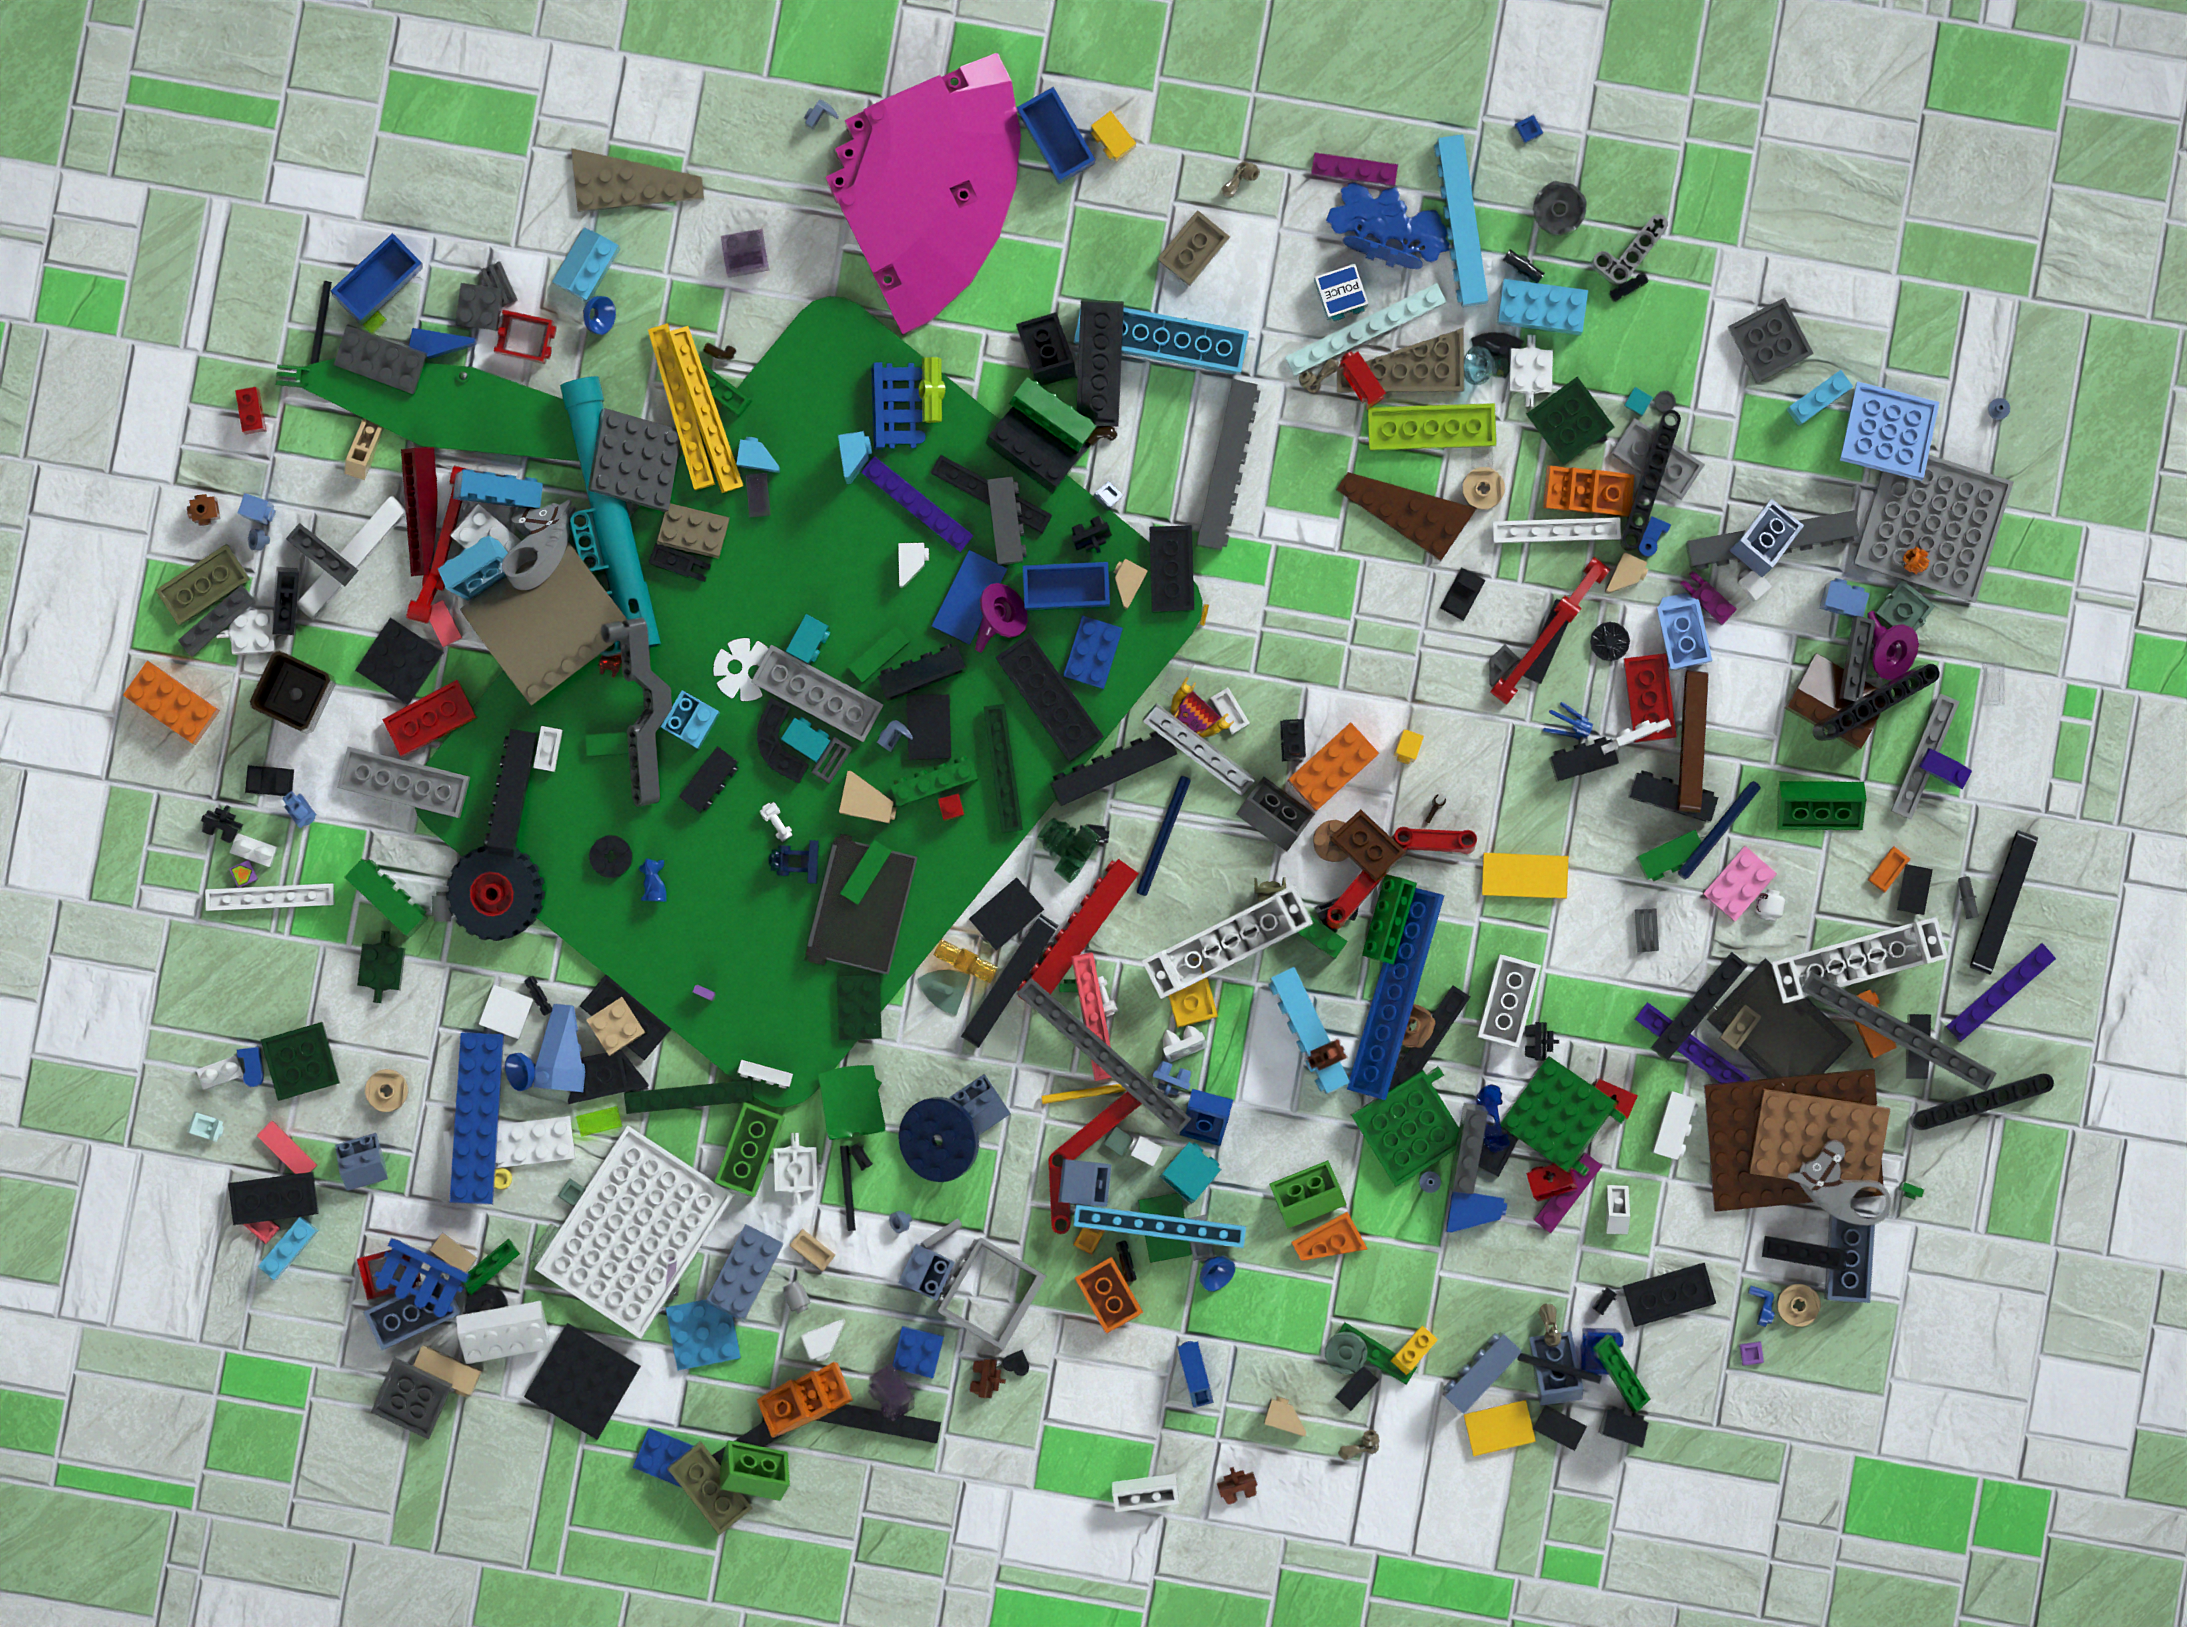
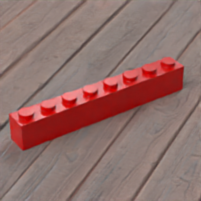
(1083, 925)

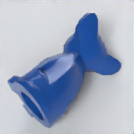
(653, 885)

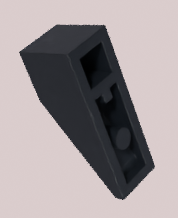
(285, 600)

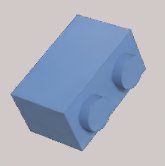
(256, 509)

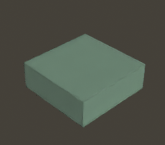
(1118, 1141)
(571, 1192)

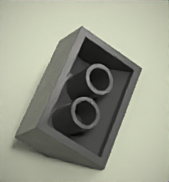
(1275, 814)

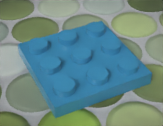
(701, 1334)

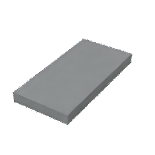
(1681, 466)

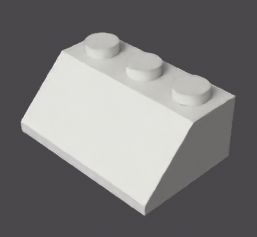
(823, 1340)

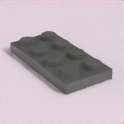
(380, 359)

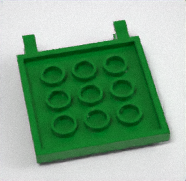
(1560, 1115)
(1409, 1127)

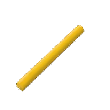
(1082, 1093)

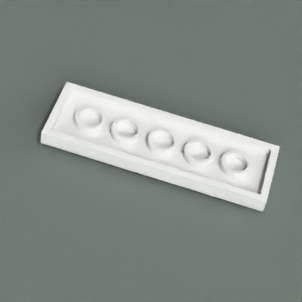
(527, 1142)

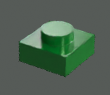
(1068, 986)
(1911, 1191)

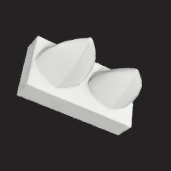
(253, 850)
(1177, 1049)
(220, 1072)

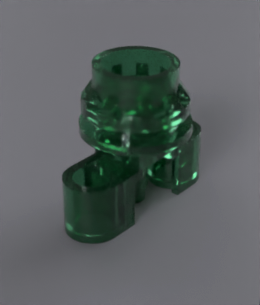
(1074, 850)

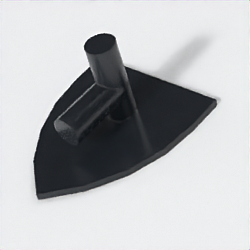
(1497, 344)

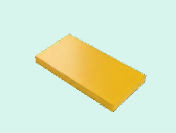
(1525, 875)

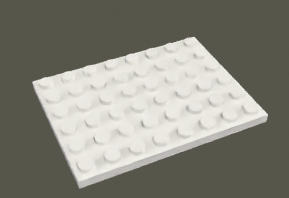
(628, 1226)

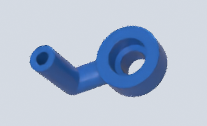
(1766, 1315)

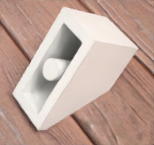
(911, 561)
(1617, 1209)

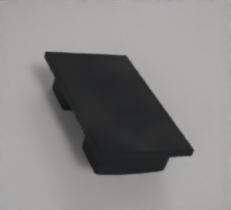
(1462, 594)
(269, 780)
(1914, 889)
(1560, 1427)

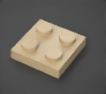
(615, 1026)

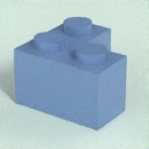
(1843, 599)

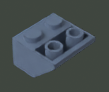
(982, 1103)
(361, 1162)
(1085, 1182)
(926, 1272)

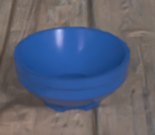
(603, 317)
(520, 1071)
(1220, 1274)

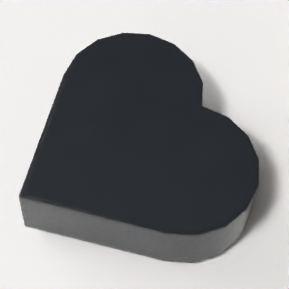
(1016, 1362)

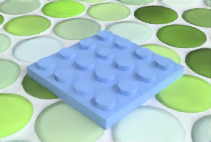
(1889, 431)

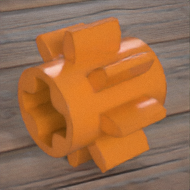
(1916, 560)

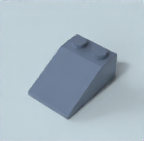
(1766, 538)
(1552, 1385)

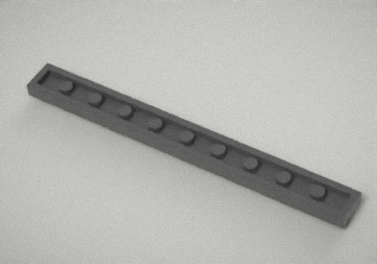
(1898, 1031)
(1104, 1056)

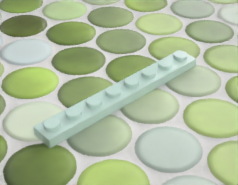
(1365, 329)

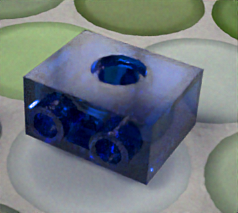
(1590, 1338)

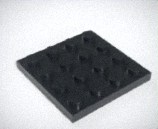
(582, 1381)

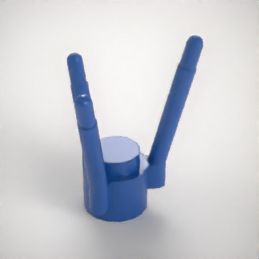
(1581, 726)

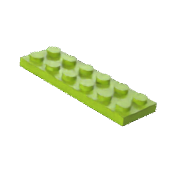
(1431, 426)

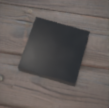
(1493, 1161)

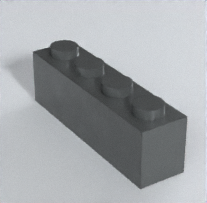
(1005, 521)
(1468, 1148)

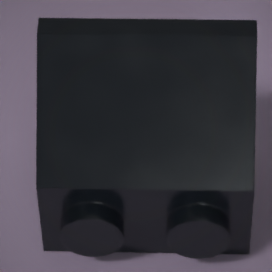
(1624, 1427)

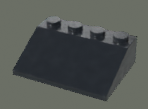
(1034, 449)

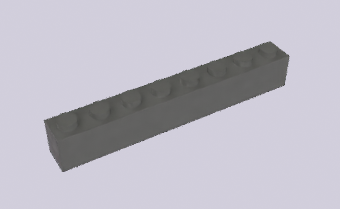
(1227, 465)
(1815, 531)

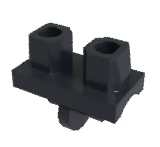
(1093, 537)
(222, 820)
(1543, 1041)

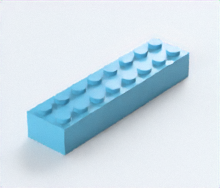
(1181, 341)

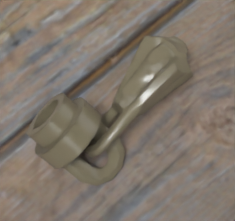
(1248, 172)
(1308, 378)
(1548, 1314)
(1369, 1440)

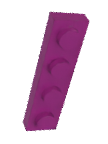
(1354, 169)
(1559, 1205)

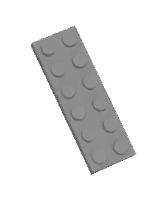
(817, 693)
(403, 782)

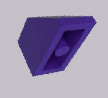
(1945, 768)

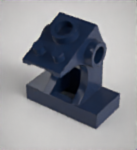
(809, 861)

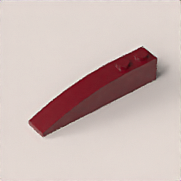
(420, 505)

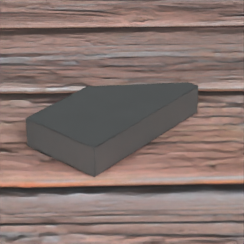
(1500, 664)

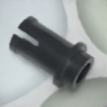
(860, 1156)
(1604, 1300)

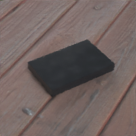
(929, 726)
(1006, 913)

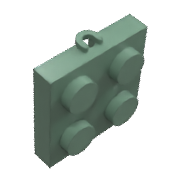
(1905, 607)

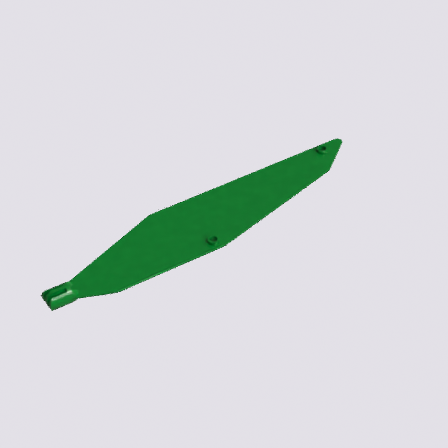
(448, 412)

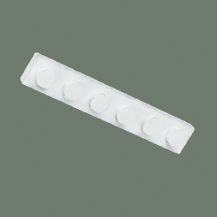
(1556, 530)
(269, 897)

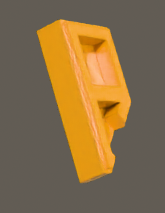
(1088, 1239)

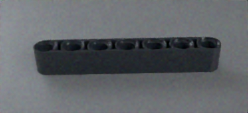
(1652, 470)
(1867, 703)
(2003, 902)
(1009, 980)
(1991, 1097)

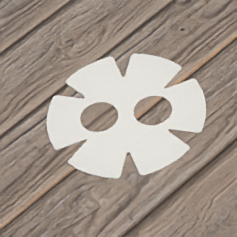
(732, 682)

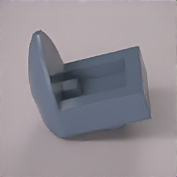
(814, 115)
(889, 737)

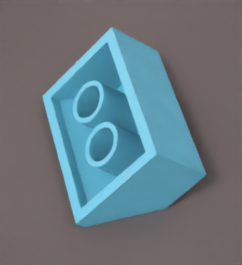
(586, 264)
(854, 453)
(474, 568)

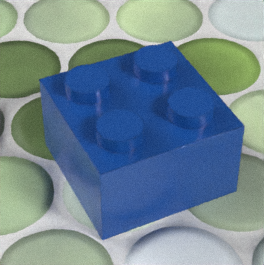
(918, 1352)

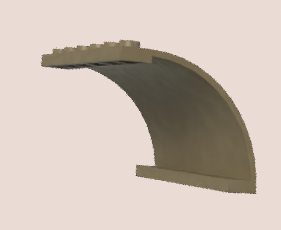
(546, 630)

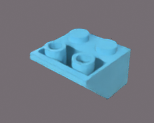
(690, 719)

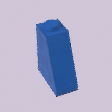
(1473, 1210)
(1195, 1374)

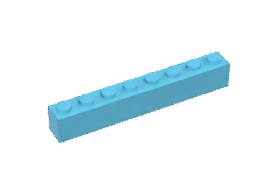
(1462, 220)
(1159, 1226)

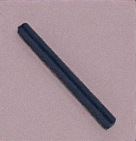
(1719, 830)
(1163, 835)

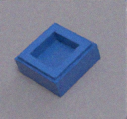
(1529, 128)

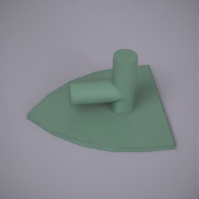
(945, 988)

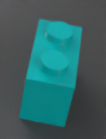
(808, 639)
(805, 739)

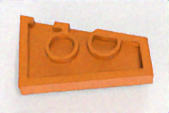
(1330, 1239)

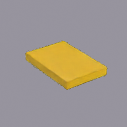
(1193, 1003)
(1499, 1427)

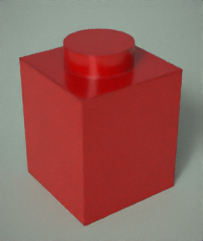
(951, 807)

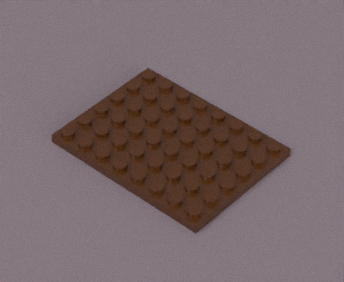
(1731, 1130)

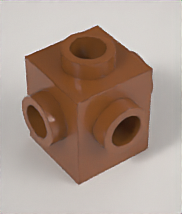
(210, 513)

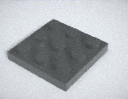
(1770, 340)
(411, 1398)

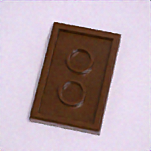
(1368, 845)

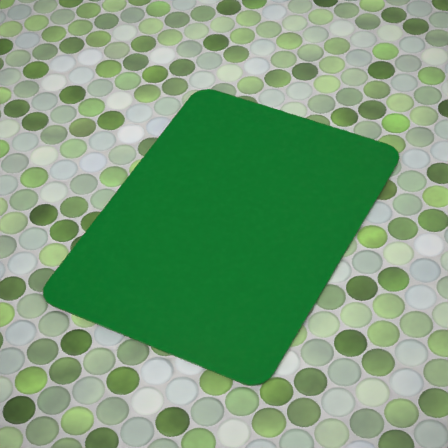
(837, 559)

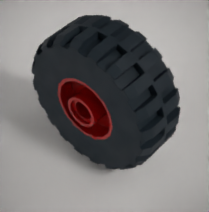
(477, 905)

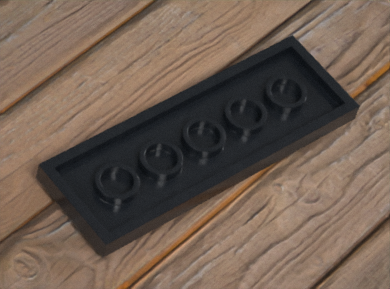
(1100, 361)
(1049, 697)

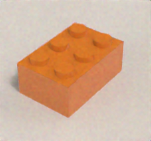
(1108, 1295)

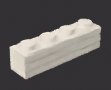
(765, 1073)

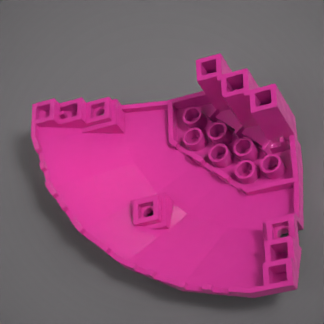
(909, 178)

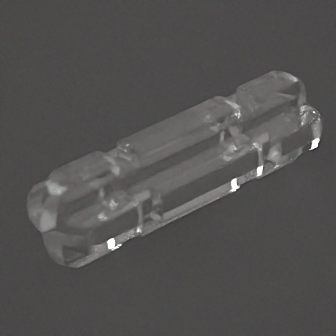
(543, 1243)

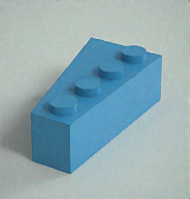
(497, 489)

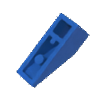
(438, 343)

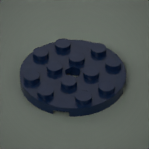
(919, 1146)

